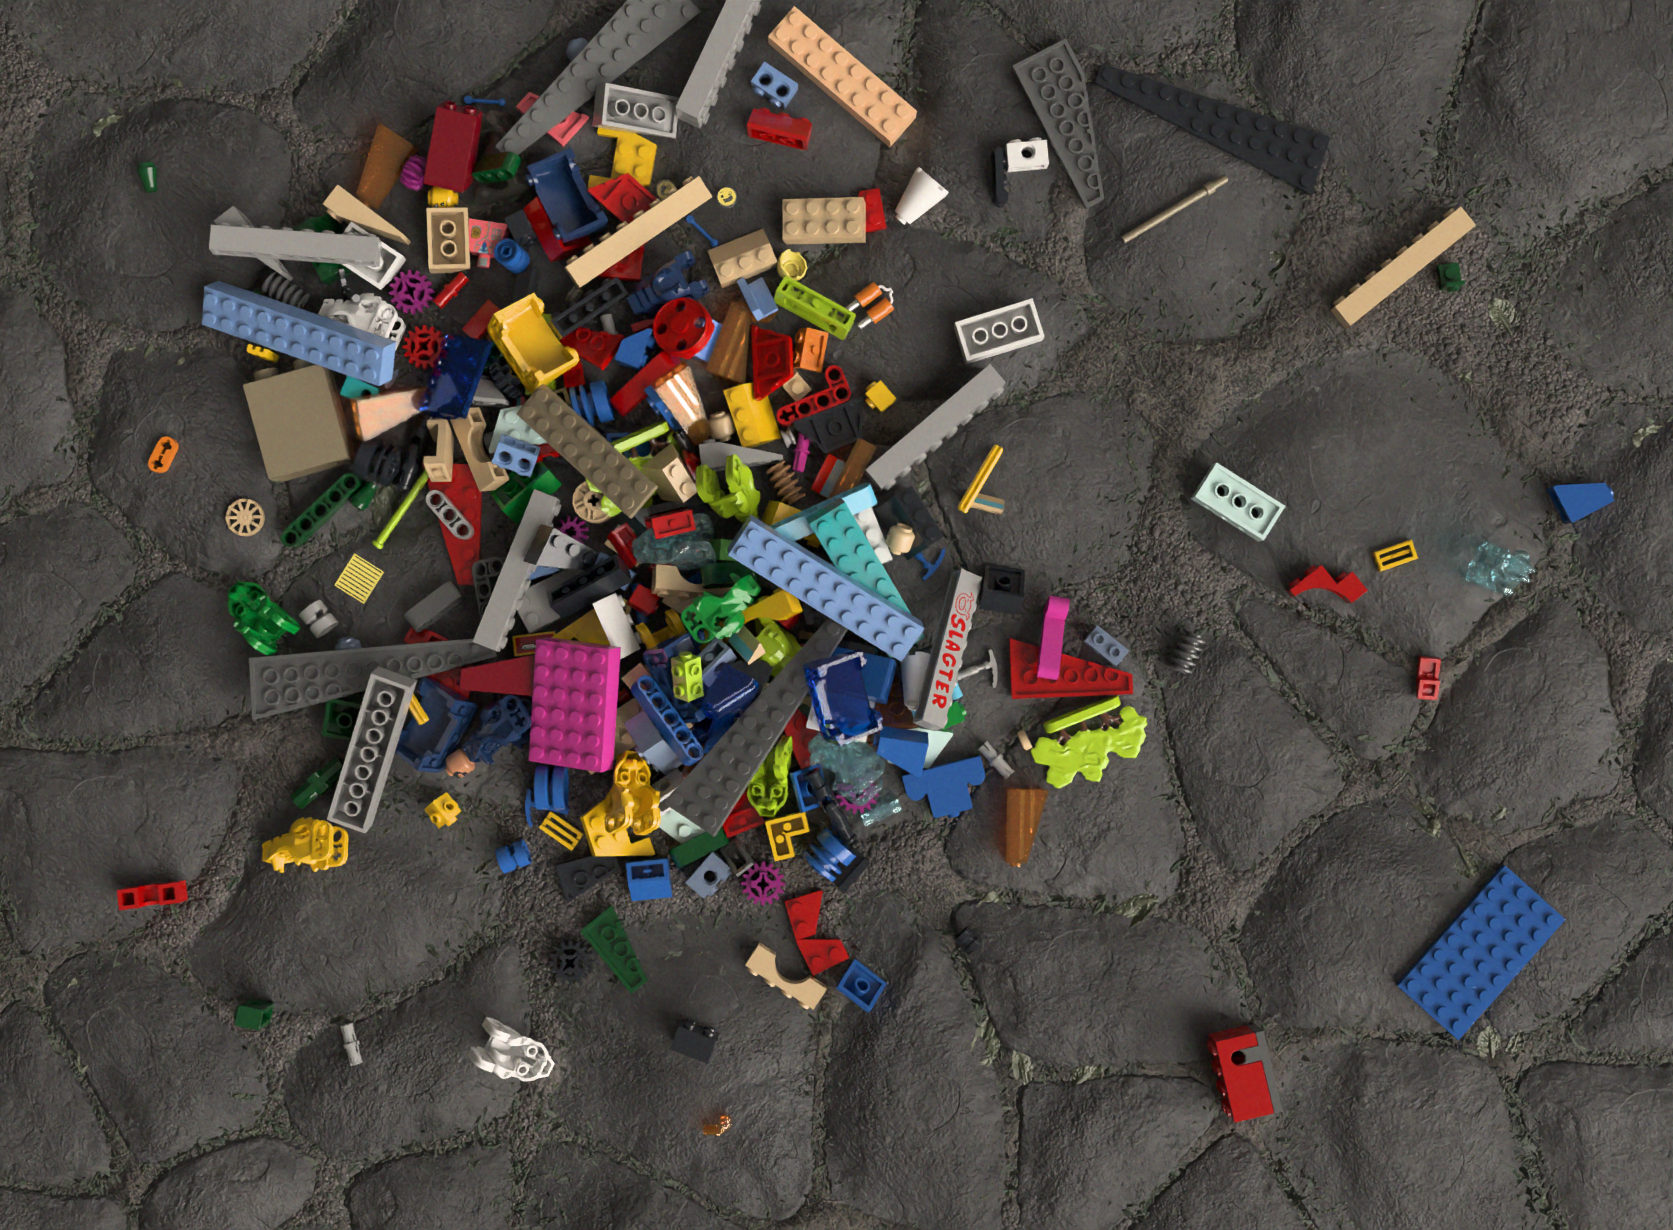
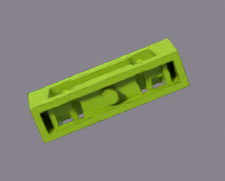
(814, 308)

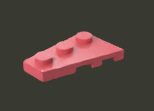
(562, 131)

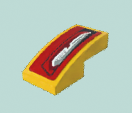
(527, 643)

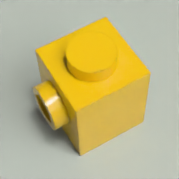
(879, 396)

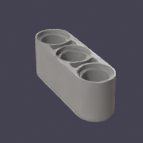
(441, 510)

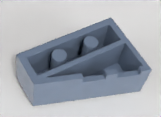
(651, 744)

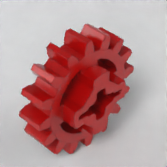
(419, 352)

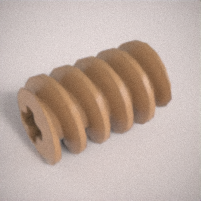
(785, 483)

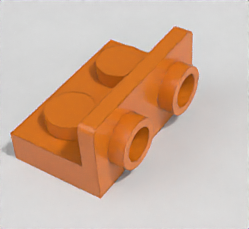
(809, 349)

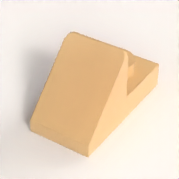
(797, 387)

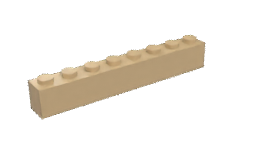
(637, 232)
(1403, 267)

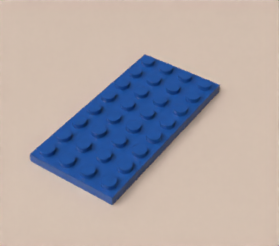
(1480, 952)

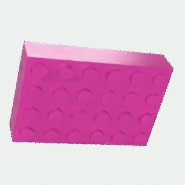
(574, 704)

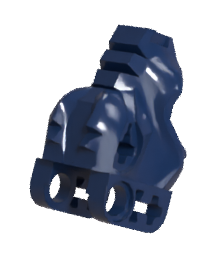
(665, 286)
(500, 724)

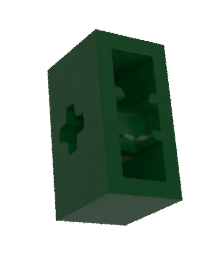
(254, 1014)

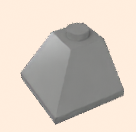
(489, 395)

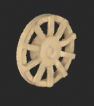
(245, 517)

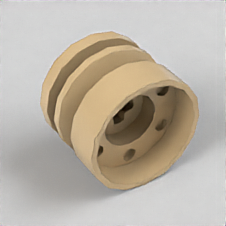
(585, 509)

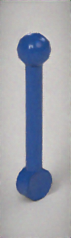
(468, 100)
(690, 220)

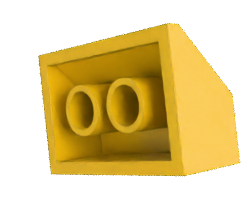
(752, 418)

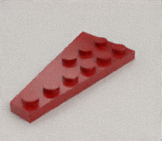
(468, 499)
(1074, 678)

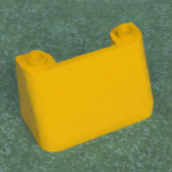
(530, 343)

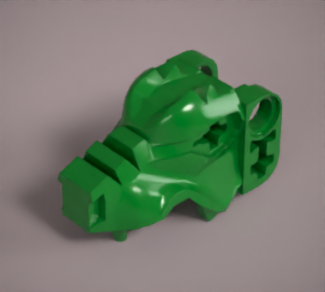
(713, 607)
(258, 617)

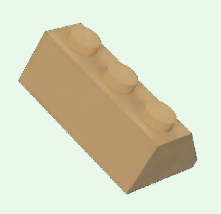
(448, 240)
(742, 258)

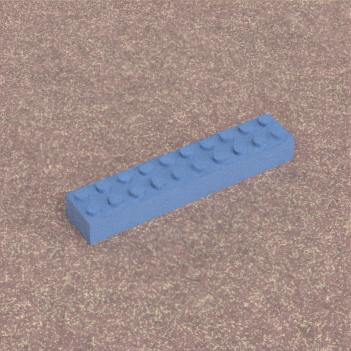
(298, 333)
(825, 588)

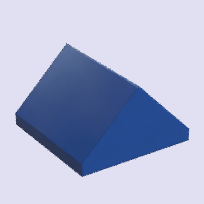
(803, 789)
(860, 985)

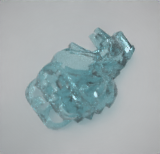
(680, 549)
(1499, 568)
(853, 767)

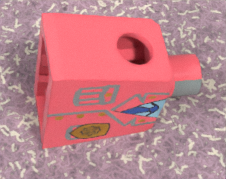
(483, 239)

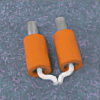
(878, 311)

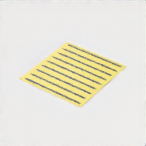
(359, 578)

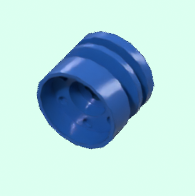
(592, 403)
(828, 855)

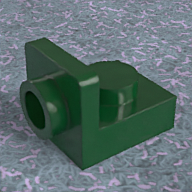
(1449, 277)

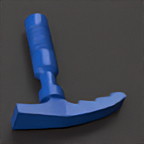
(927, 565)
(529, 802)

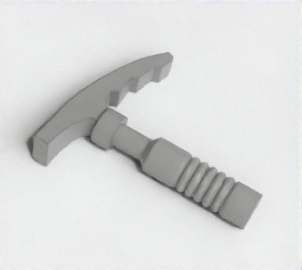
(975, 669)

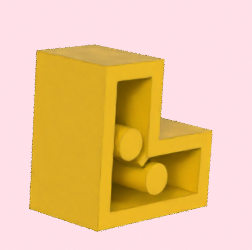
(780, 832)

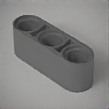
(433, 607)

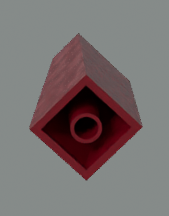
(453, 147)
(505, 677)

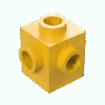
(443, 811)

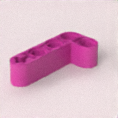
(1052, 637)

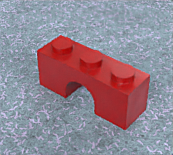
(642, 599)
(152, 894)

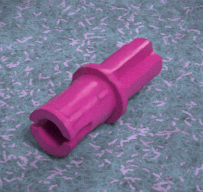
(800, 454)

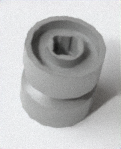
(318, 618)

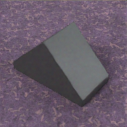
(737, 856)

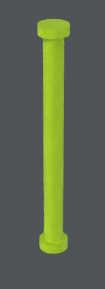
(401, 510)

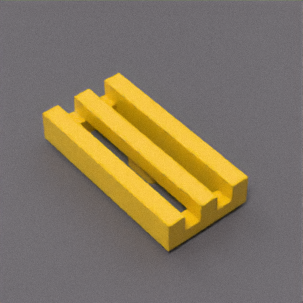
(262, 353)
(1378, 560)
(547, 821)

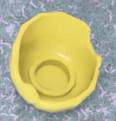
(791, 265)

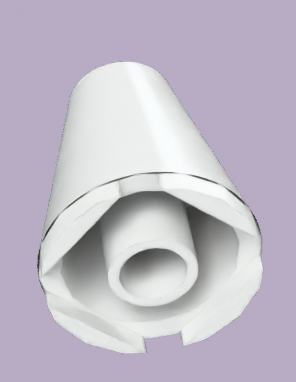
(919, 197)
(913, 673)

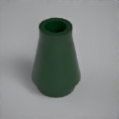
(148, 176)
(363, 496)

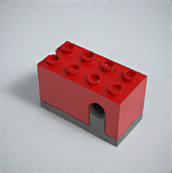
(1247, 1077)

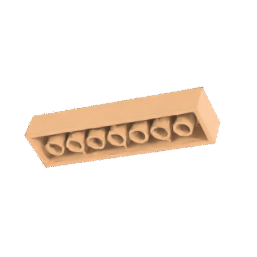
(842, 76)

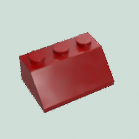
(779, 128)
(543, 228)

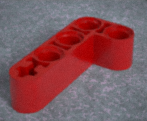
(633, 392)
(811, 401)

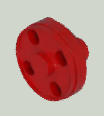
(682, 327)

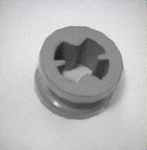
(788, 437)

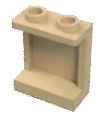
(440, 466)

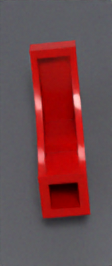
(1346, 584)

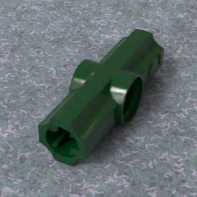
(318, 783)

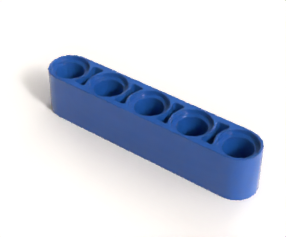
(666, 710)

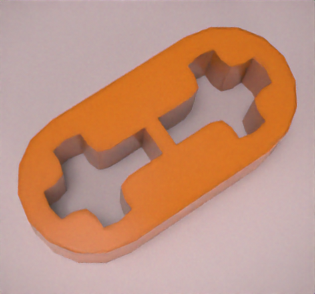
(167, 457)

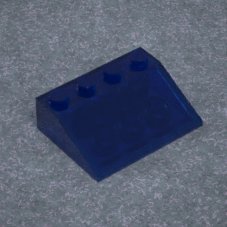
(455, 377)

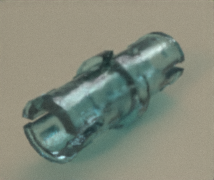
(881, 812)

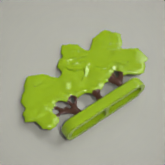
(629, 442)
(1087, 748)

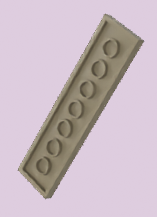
(587, 450)

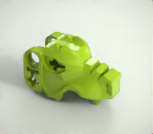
(743, 496)
(778, 645)
(770, 785)

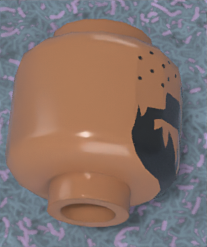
(458, 764)

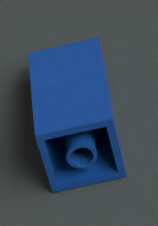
(877, 675)

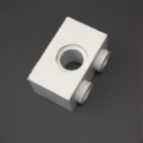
(1017, 162)

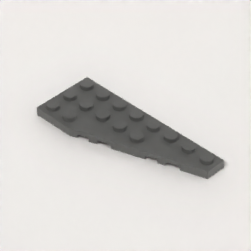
(1060, 101)

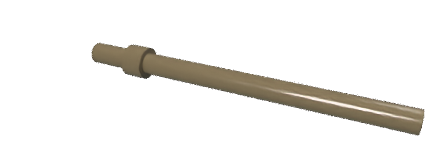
(1208, 189)

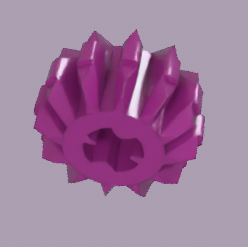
(414, 172)
(578, 528)

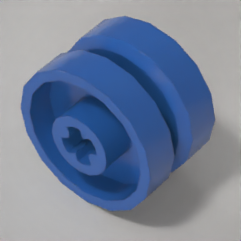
(551, 787)

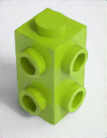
(687, 676)

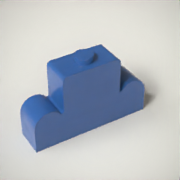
(946, 785)

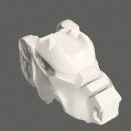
(368, 315)
(511, 1054)

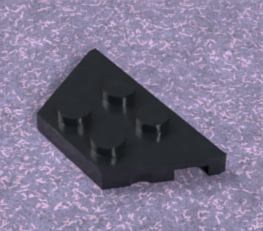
(834, 426)

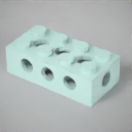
(1250, 497)

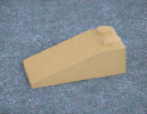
(347, 208)

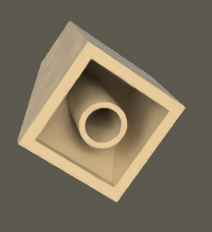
(670, 475)

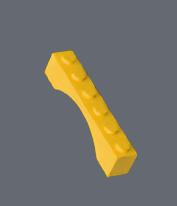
(777, 607)

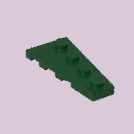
(613, 946)

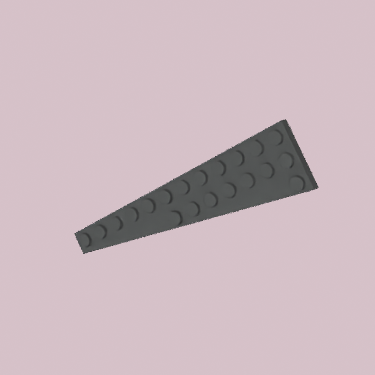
(616, 47)
(312, 678)
(727, 769)

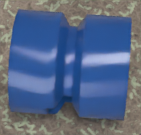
(511, 256)
(513, 856)

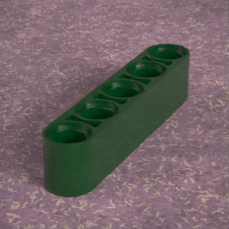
(312, 512)

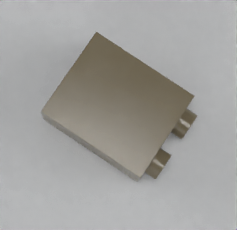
(299, 421)

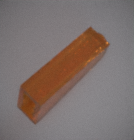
(383, 166)
(731, 349)
(682, 399)
(385, 410)
(855, 467)
(1022, 819)

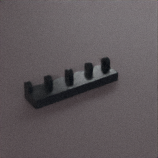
(669, 506)
(807, 634)

